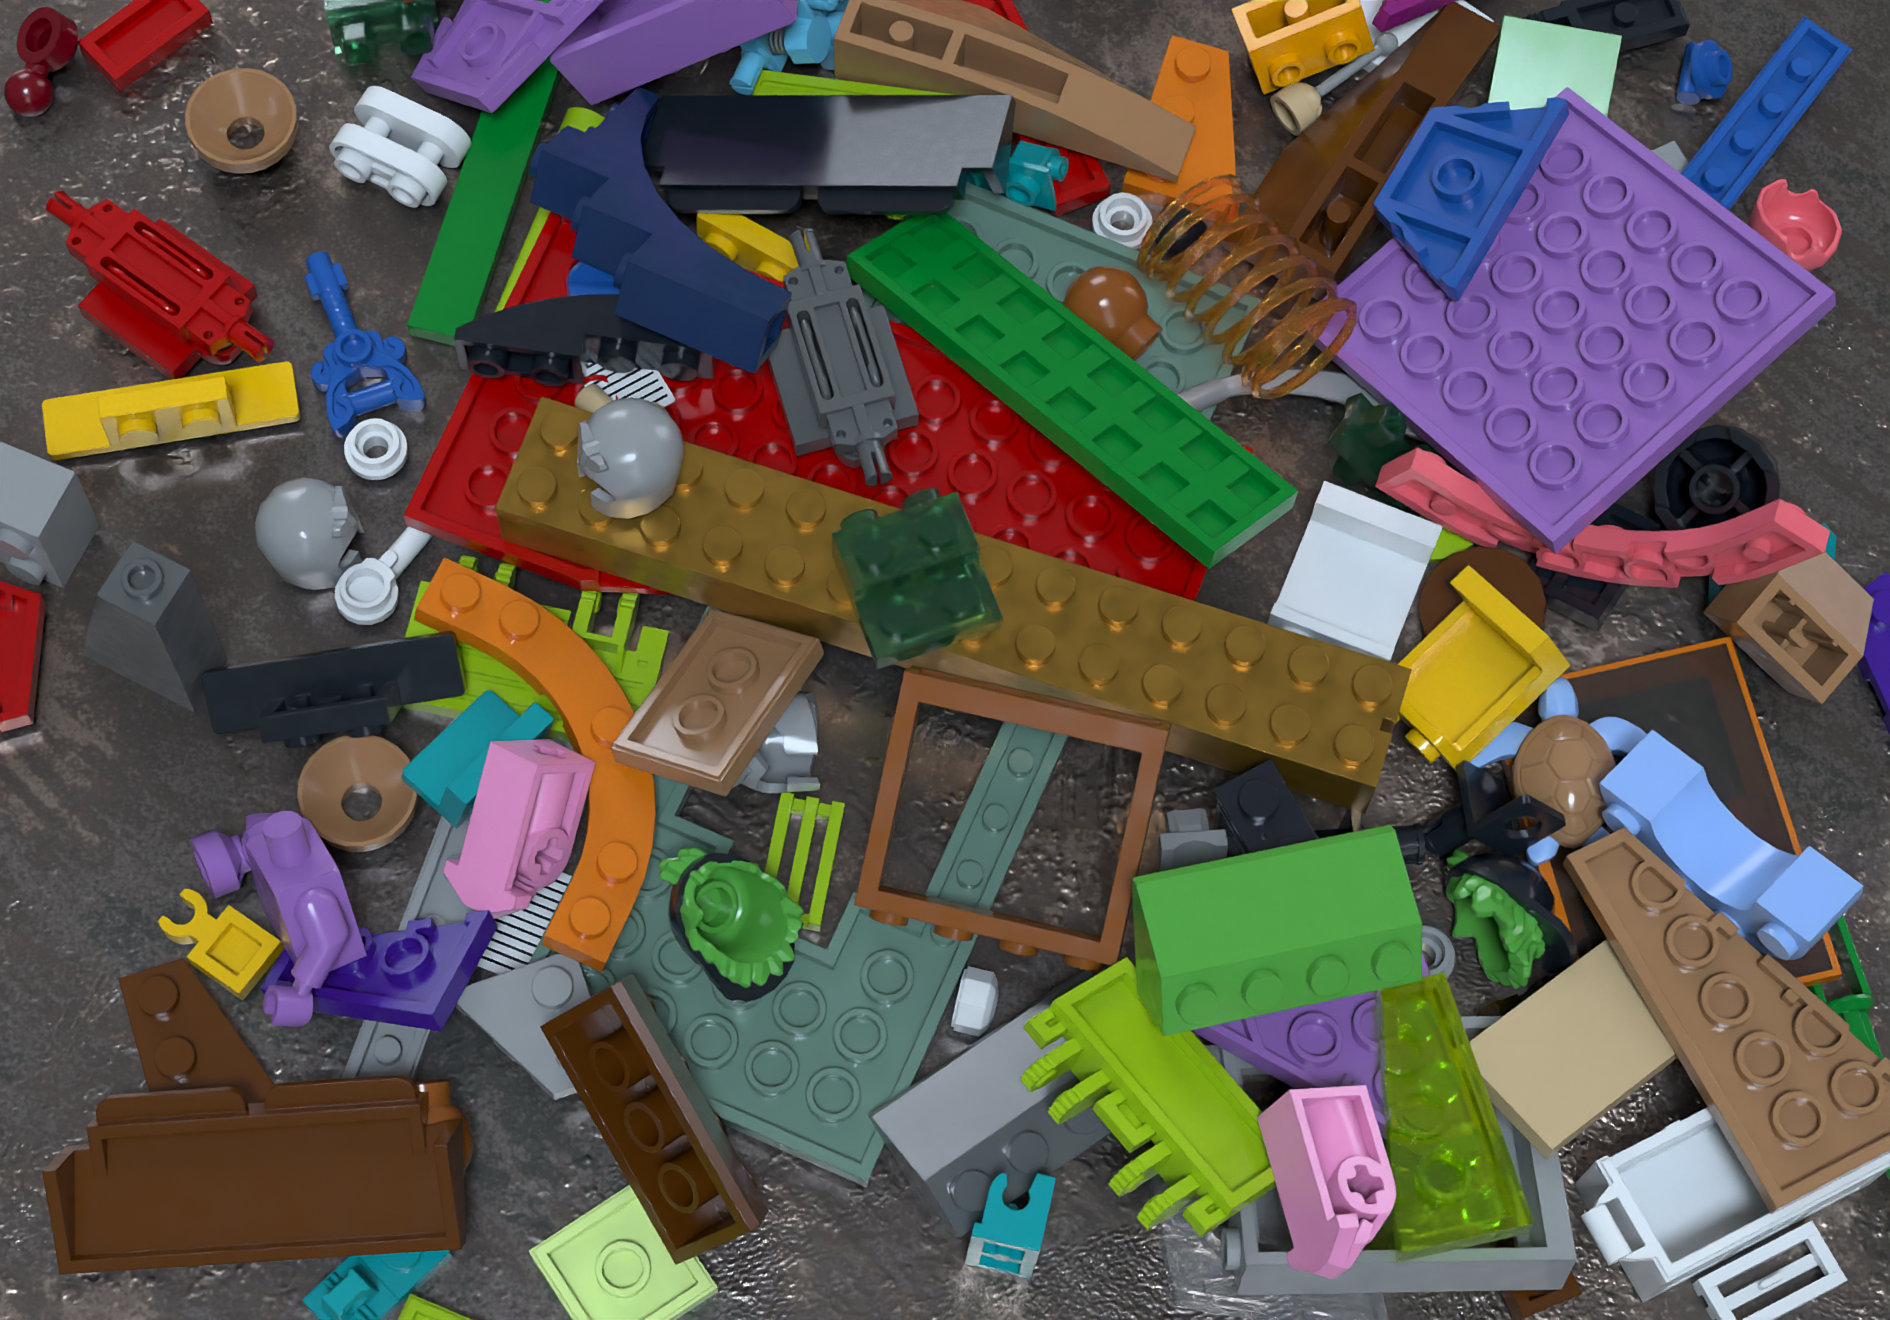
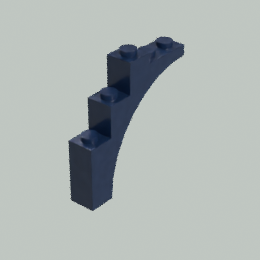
(660, 265)

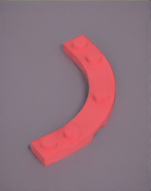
(1729, 551)

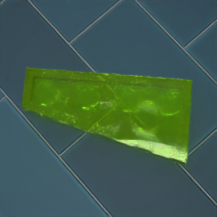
(1441, 1129)

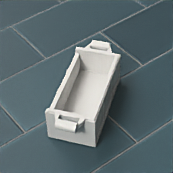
(1688, 1204)

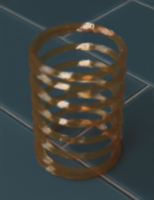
(1292, 325)

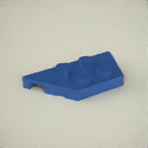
(1463, 183)

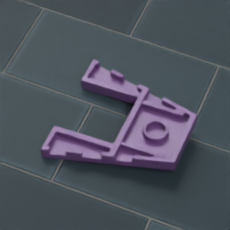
(495, 47)

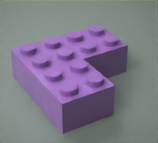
(646, 39)

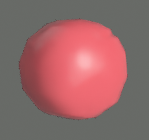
(1797, 224)

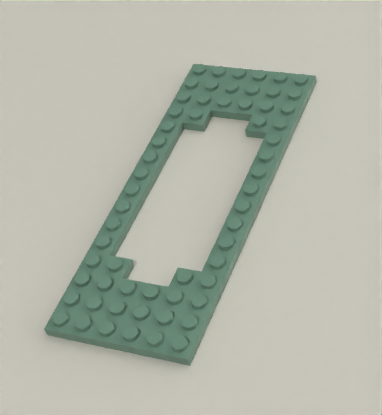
(864, 1011)

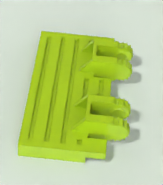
(633, 670)
(1159, 1092)

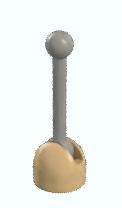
(1300, 103)

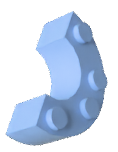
(1772, 896)

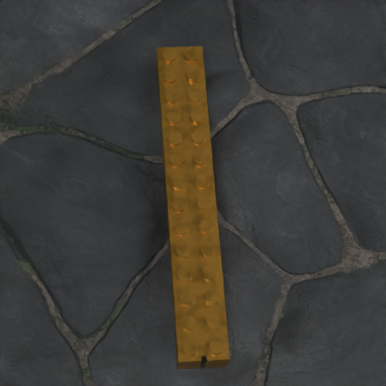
(1068, 632)

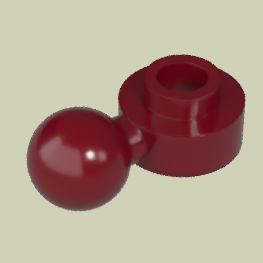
(46, 44)

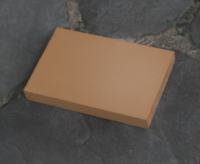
(717, 701)

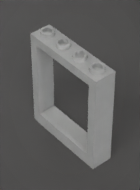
(1536, 1263)

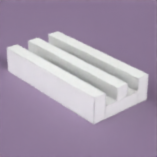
(1721, 1308)

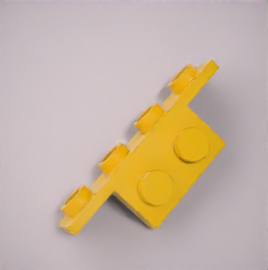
(170, 410)

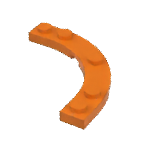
(594, 715)

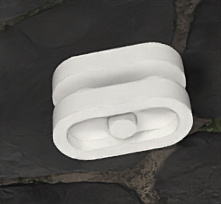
(399, 147)

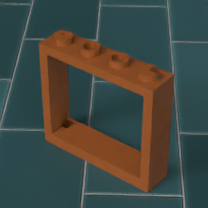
(1034, 711)

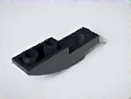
(562, 335)

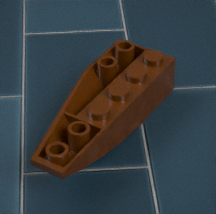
(1338, 165)

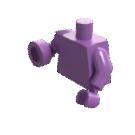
(297, 892)

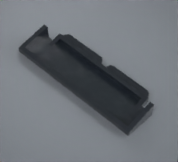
(833, 148)

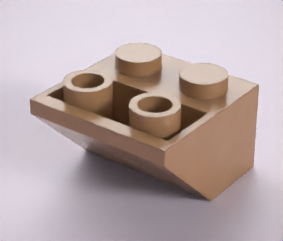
(1798, 624)

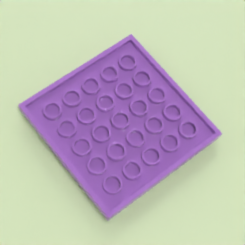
(1588, 334)

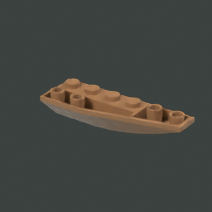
(977, 52)

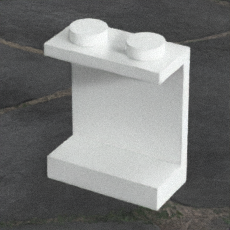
(1355, 573)

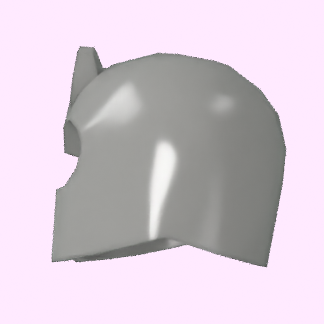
(632, 454)
(306, 531)
(788, 752)

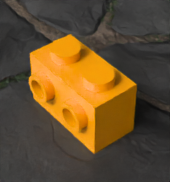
(1300, 37)

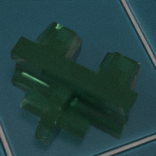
(367, 24)
(1367, 441)

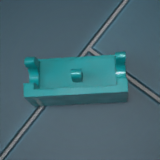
(1011, 1237)

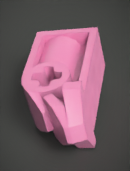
(520, 824)
(1328, 1174)

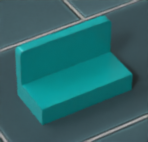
(453, 763)

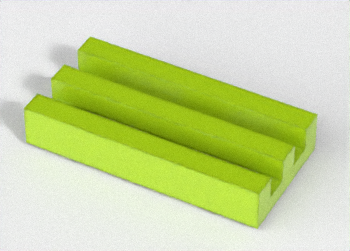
(810, 810)

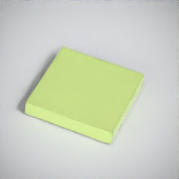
(618, 1267)

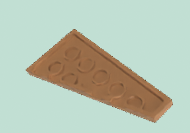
(1761, 1048)

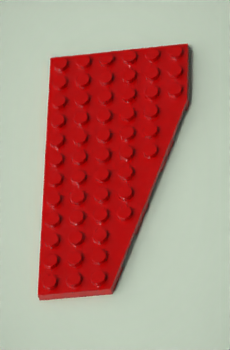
(965, 442)

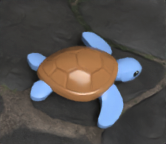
(1563, 765)

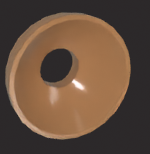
(236, 100)
(348, 766)

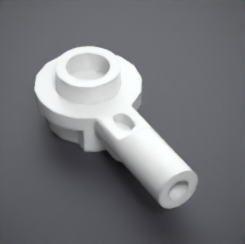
(369, 589)

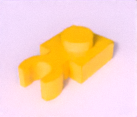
(226, 948)

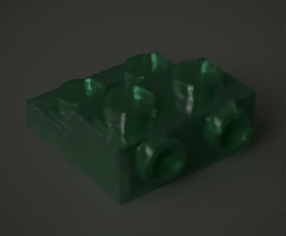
(915, 577)

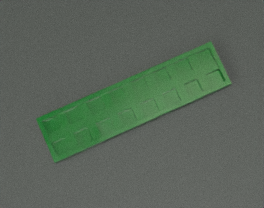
(1073, 385)

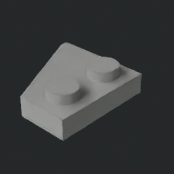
(517, 1004)

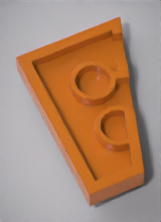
(1197, 89)

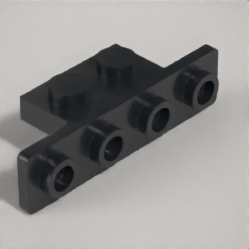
(333, 689)

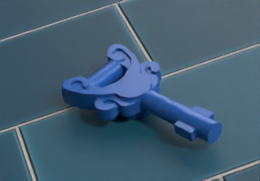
(356, 356)

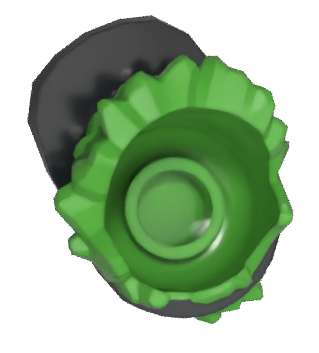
(1509, 916)
(732, 921)

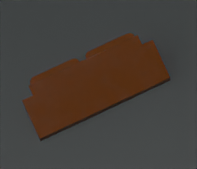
(241, 1182)

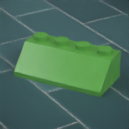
(1275, 930)

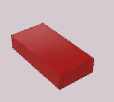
(142, 37)

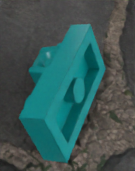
(373, 1285)

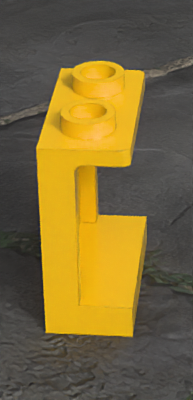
(1475, 673)

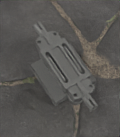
(838, 366)

